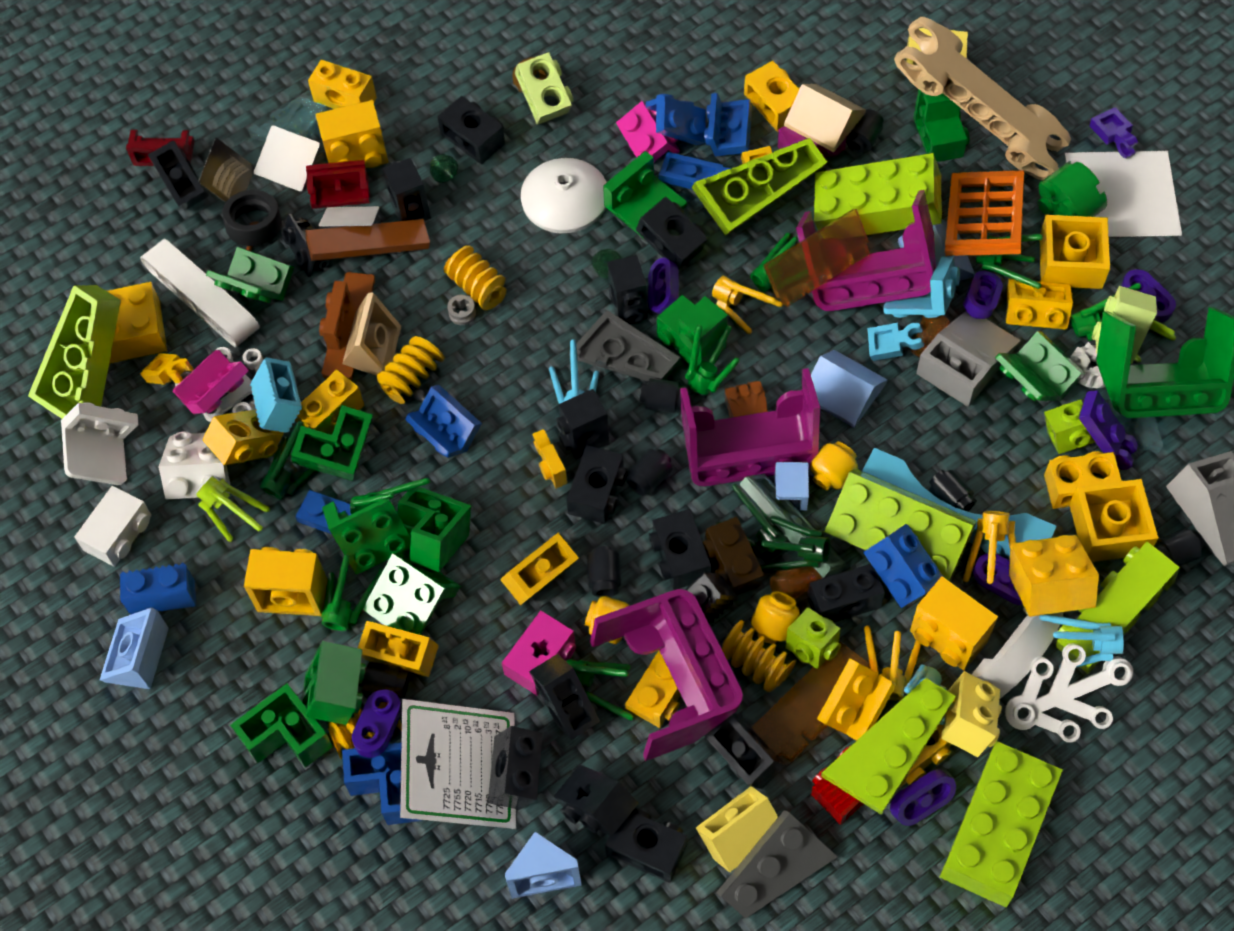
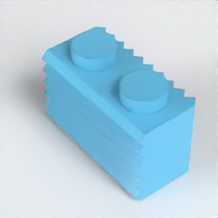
(276, 395)

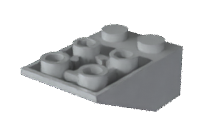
(964, 356)
(1207, 498)

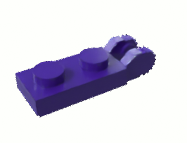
(1107, 430)

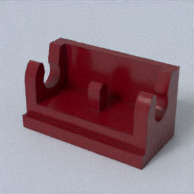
(140, 147)
(338, 184)

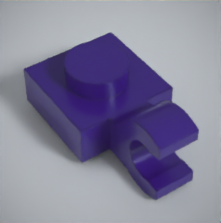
(1114, 127)

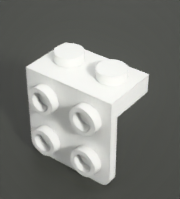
(95, 442)
(188, 466)

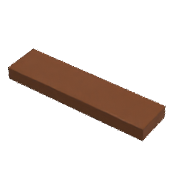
(367, 240)

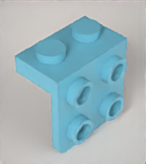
(935, 303)

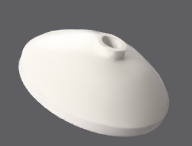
(563, 206)

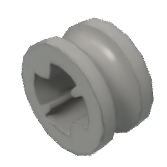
(460, 302)

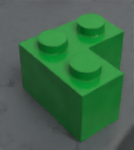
(940, 126)
(679, 322)
(338, 452)
(439, 526)
(333, 682)
(280, 721)

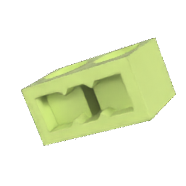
(537, 89)

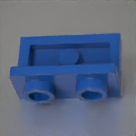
(678, 119)
(728, 126)
(444, 422)
(903, 565)

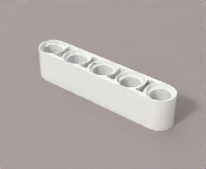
(200, 293)

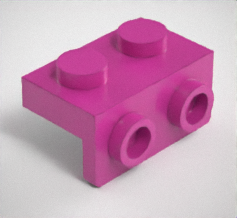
(640, 132)
(209, 382)

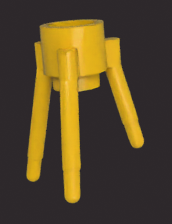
(731, 292)
(995, 526)
(893, 673)

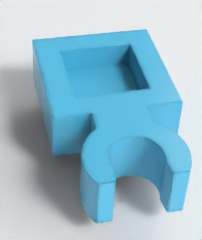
(888, 340)

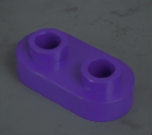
(662, 285)
(1150, 286)
(983, 295)
(1002, 583)
(378, 721)
(923, 797)

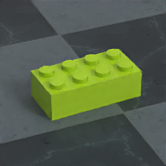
(879, 192)
(875, 509)
(1001, 824)

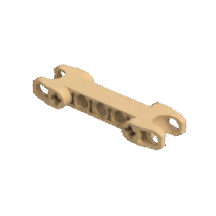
(946, 71)

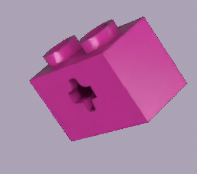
(541, 636)

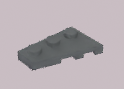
(625, 350)
(775, 865)

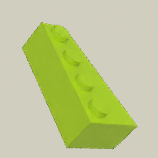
(750, 187)
(1125, 596)

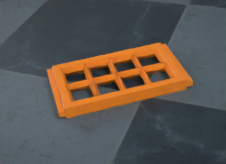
(985, 246)

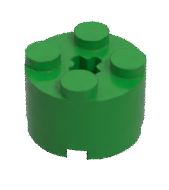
(1071, 192)

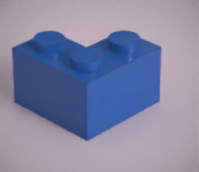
(377, 775)

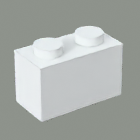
(113, 526)

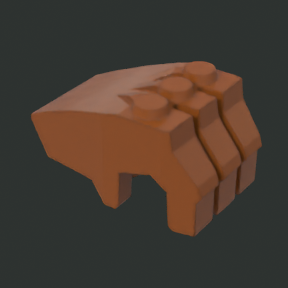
(746, 399)

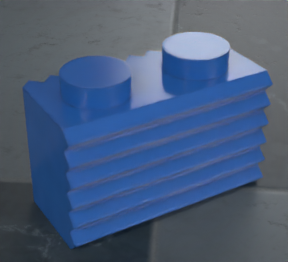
(158, 589)

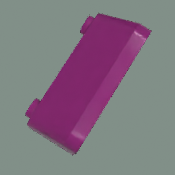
(883, 274)
(751, 443)
(693, 656)

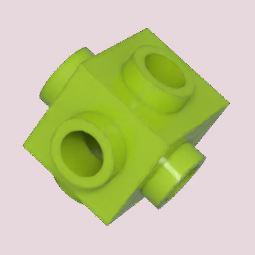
(1066, 428)
(813, 638)

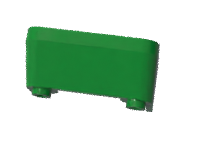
(1192, 386)

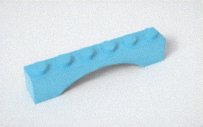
(897, 473)

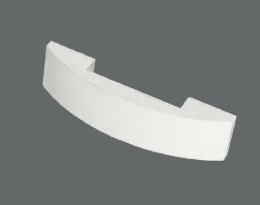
(1015, 656)

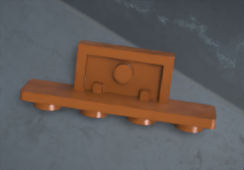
(341, 310)

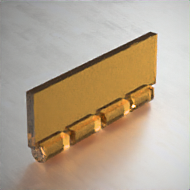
(818, 258)
(800, 707)

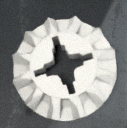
(1082, 358)

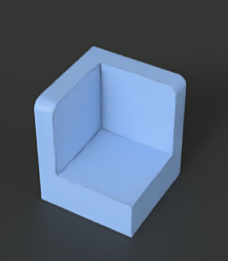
(792, 482)

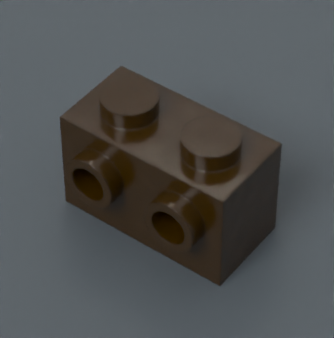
(733, 556)

